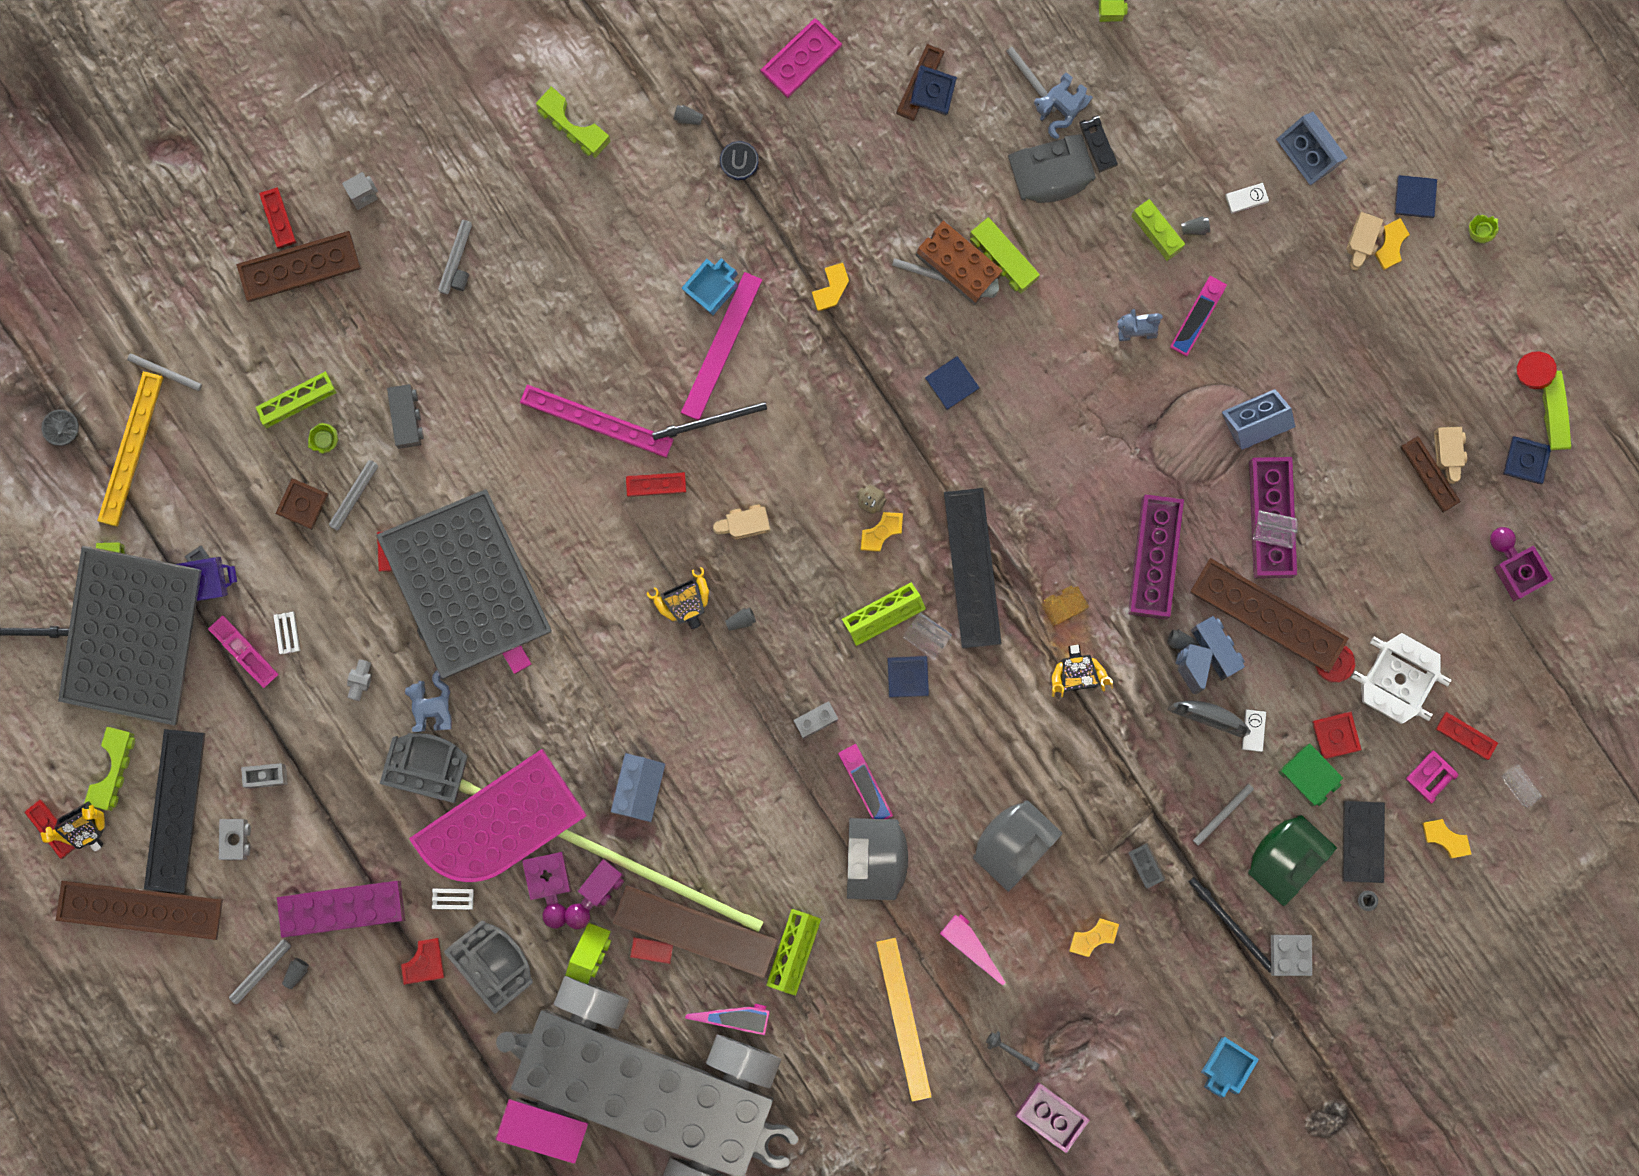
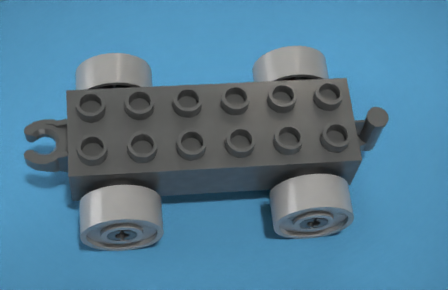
(646, 1093)

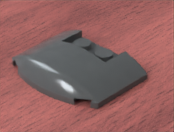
(1052, 169)
(1212, 716)
(424, 766)
(1015, 843)
(876, 859)
(491, 964)

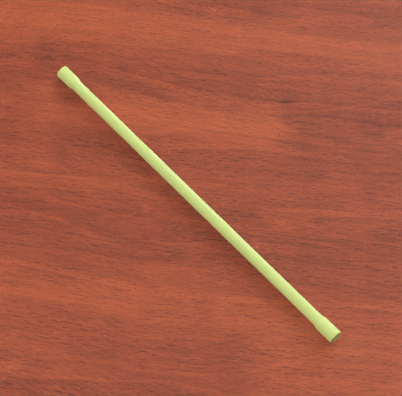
(745, 919)

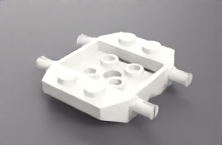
(1416, 682)

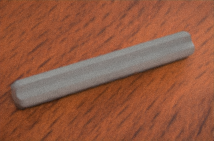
(455, 257)
(353, 495)
(258, 973)

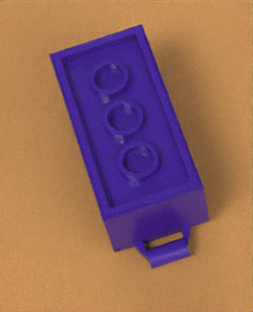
(212, 577)

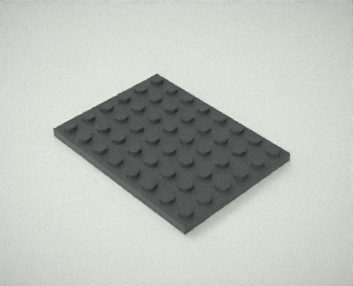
(464, 584)
(129, 635)

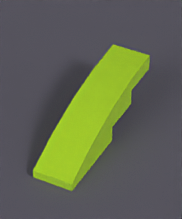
(1557, 414)

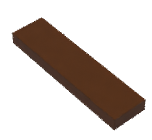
(930, 58)
(1430, 474)

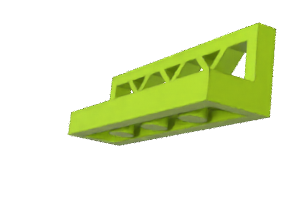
(297, 404)
(886, 616)
(797, 953)

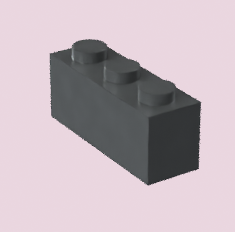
(405, 416)

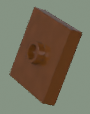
(302, 504)

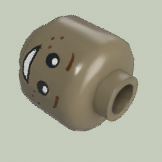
(871, 499)

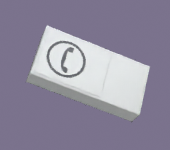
(1247, 198)
(1256, 723)

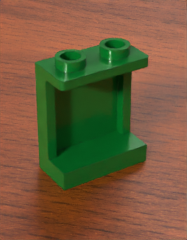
(1311, 775)

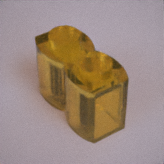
(1064, 606)

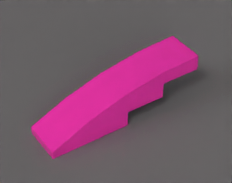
(243, 651)

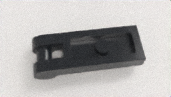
(1098, 144)

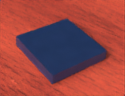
(933, 90)
(1415, 196)
(952, 383)
(1527, 460)
(908, 676)

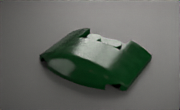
(1289, 858)

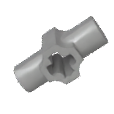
(359, 680)

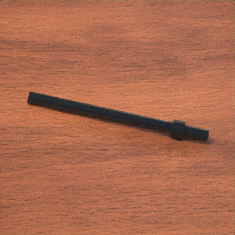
(672, 431)
(52, 632)
(1205, 894)

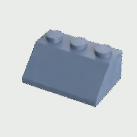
(1311, 148)
(1259, 419)
(1224, 657)
(1194, 666)
(638, 787)

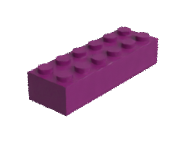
(1274, 493)
(1156, 557)
(341, 909)

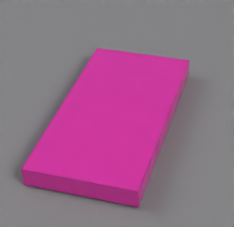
(801, 58)
(541, 1131)

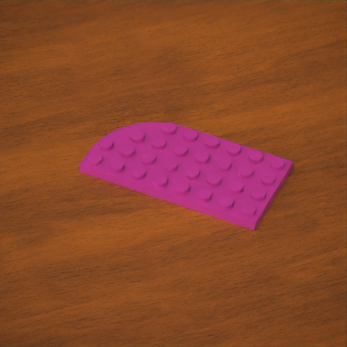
(500, 823)

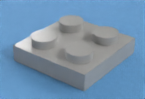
(1291, 955)

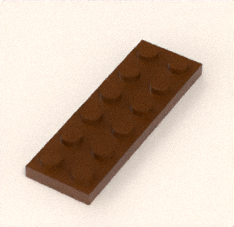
(298, 266)

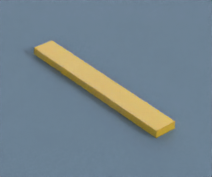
(130, 449)
(903, 1019)

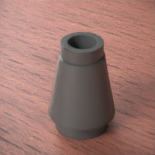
(687, 115)
(1197, 226)
(741, 619)
(1180, 640)
(1372, 900)
(295, 972)

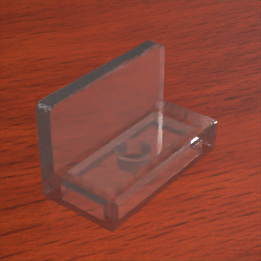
(1275, 529)
(927, 635)
(1521, 786)

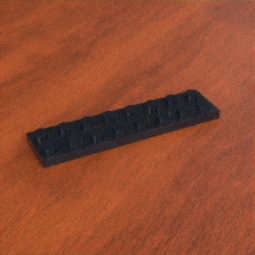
(972, 568)
(174, 811)

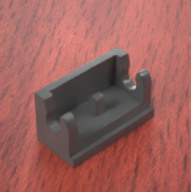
(1147, 865)

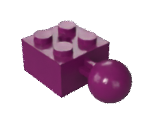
(1510, 571)
(558, 884)
(596, 892)

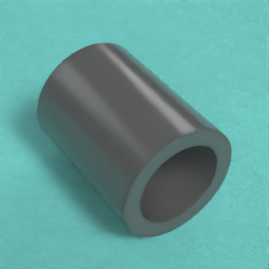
(460, 280)

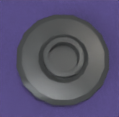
(60, 427)

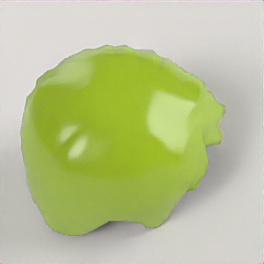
(1483, 228)
(323, 438)

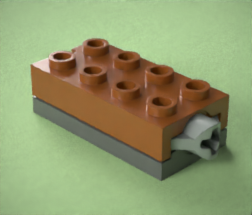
(960, 264)

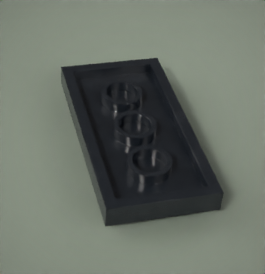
(1363, 841)

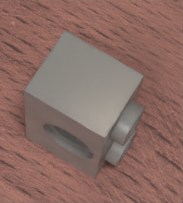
(361, 190)
(815, 720)
(264, 776)
(227, 829)

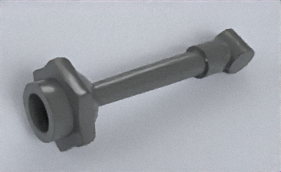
(994, 1041)

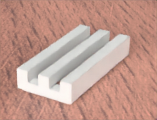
(284, 616)
(469, 907)

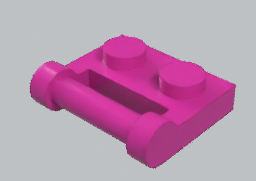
(1427, 772)

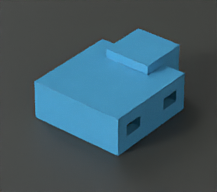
(711, 285)
(1228, 1068)

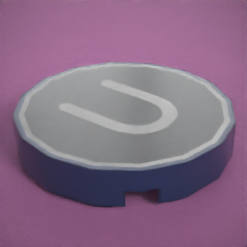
(739, 160)

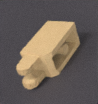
(1363, 239)
(1450, 451)
(744, 523)

